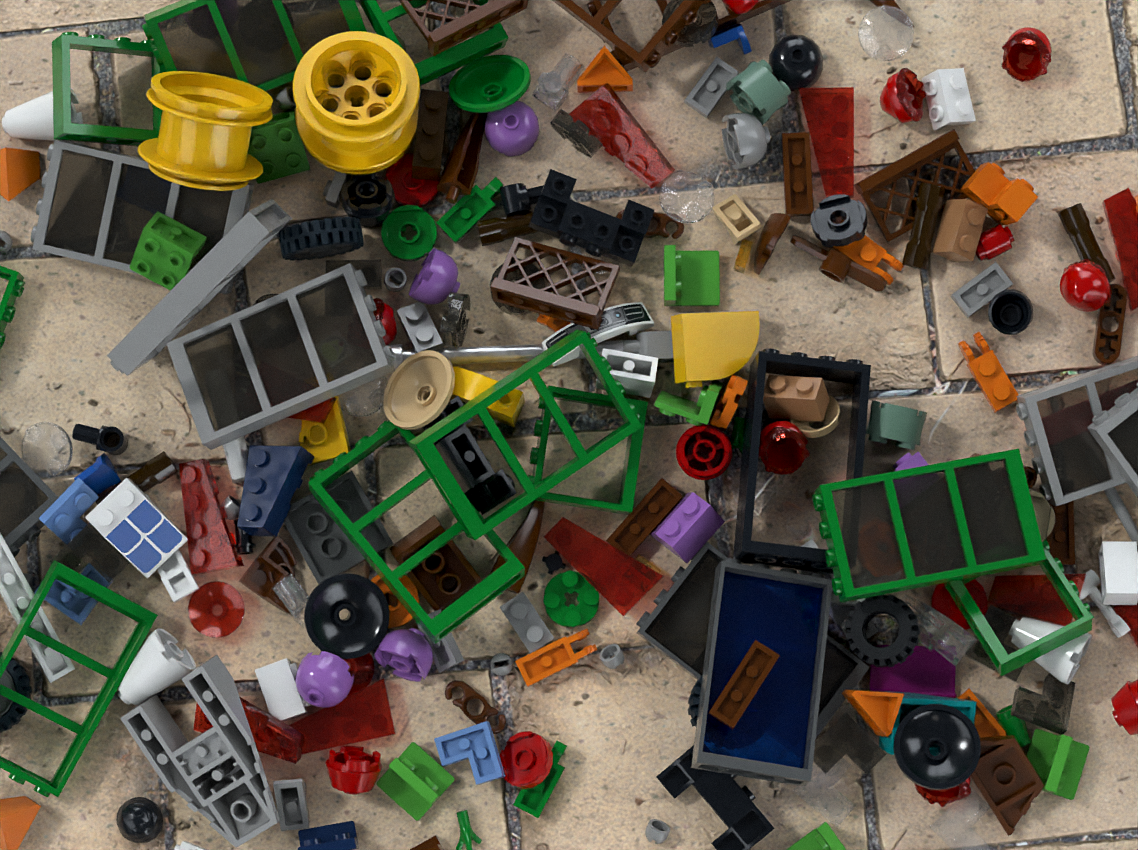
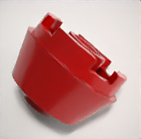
(704, 452)
(1126, 707)
(353, 769)

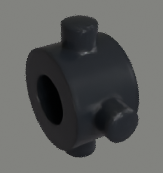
(553, 562)

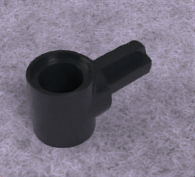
(517, 198)
(99, 437)

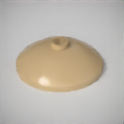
(419, 390)

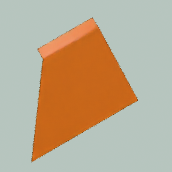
(604, 70)
(18, 171)
(876, 708)
(15, 820)

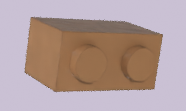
(959, 230)
(795, 398)

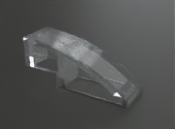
(940, 632)

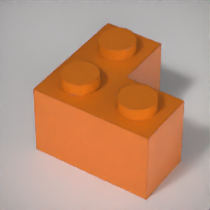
(1003, 198)

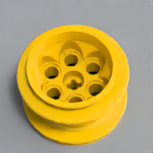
(366, 129)
(205, 130)

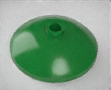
(490, 83)

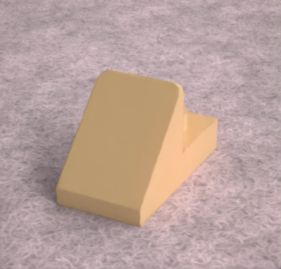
(736, 218)

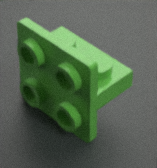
(1057, 762)
(415, 781)

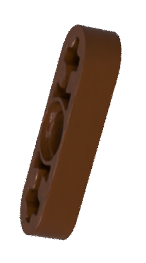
(1114, 346)

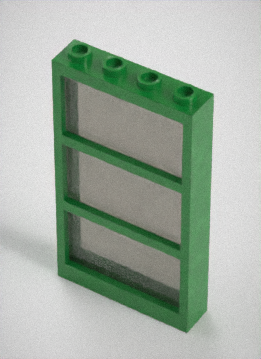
(246, 38)
(928, 525)

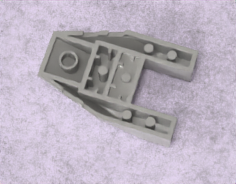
(219, 768)

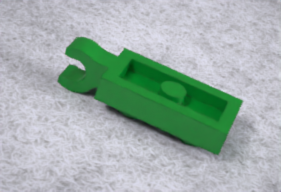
(469, 210)
(534, 799)

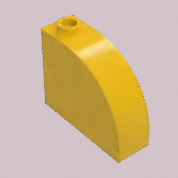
(712, 344)
(471, 384)

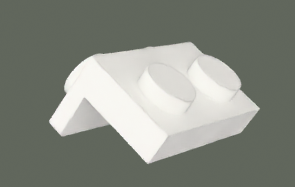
(948, 98)

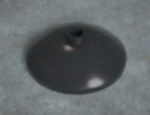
(365, 621)
(948, 732)

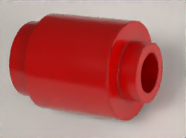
(994, 242)

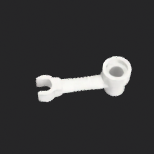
(1089, 588)

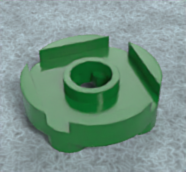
(421, 243)
(555, 601)

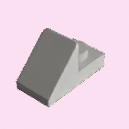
(291, 804)

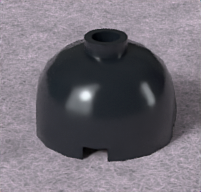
(796, 61)

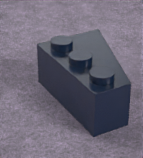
(269, 487)

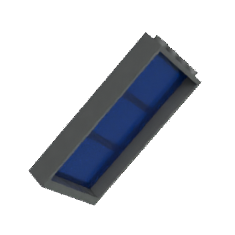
(780, 723)

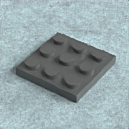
(321, 539)

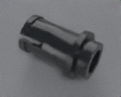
(244, 541)

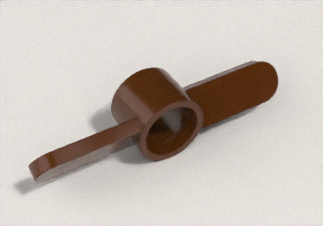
(838, 266)

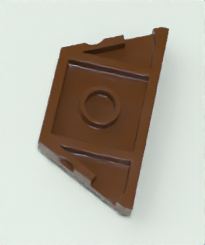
(1006, 779)

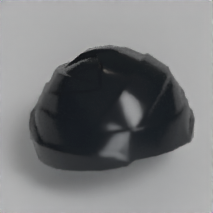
(1010, 312)
(139, 820)

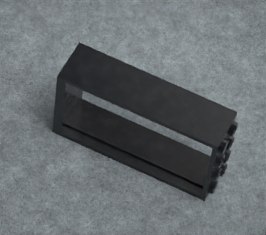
(796, 364)

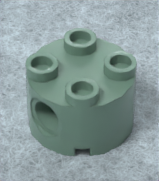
(758, 91)
(896, 424)

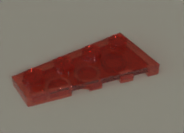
(831, 130)
(622, 135)
(1123, 227)
(606, 568)
(354, 720)

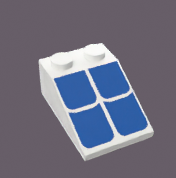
(136, 527)

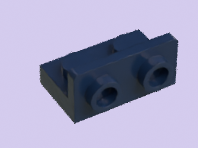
(329, 837)

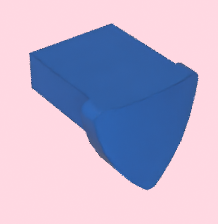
(734, 32)
(100, 475)

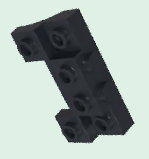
(586, 226)
(470, 466)
(725, 797)

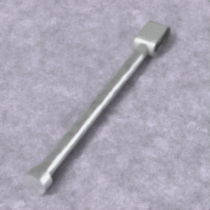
(650, 343)

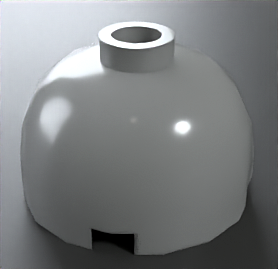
(744, 139)

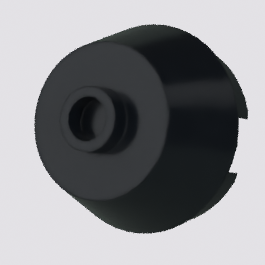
(367, 198)

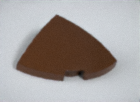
(768, 239)
(269, 568)

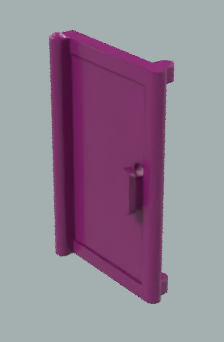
(921, 673)

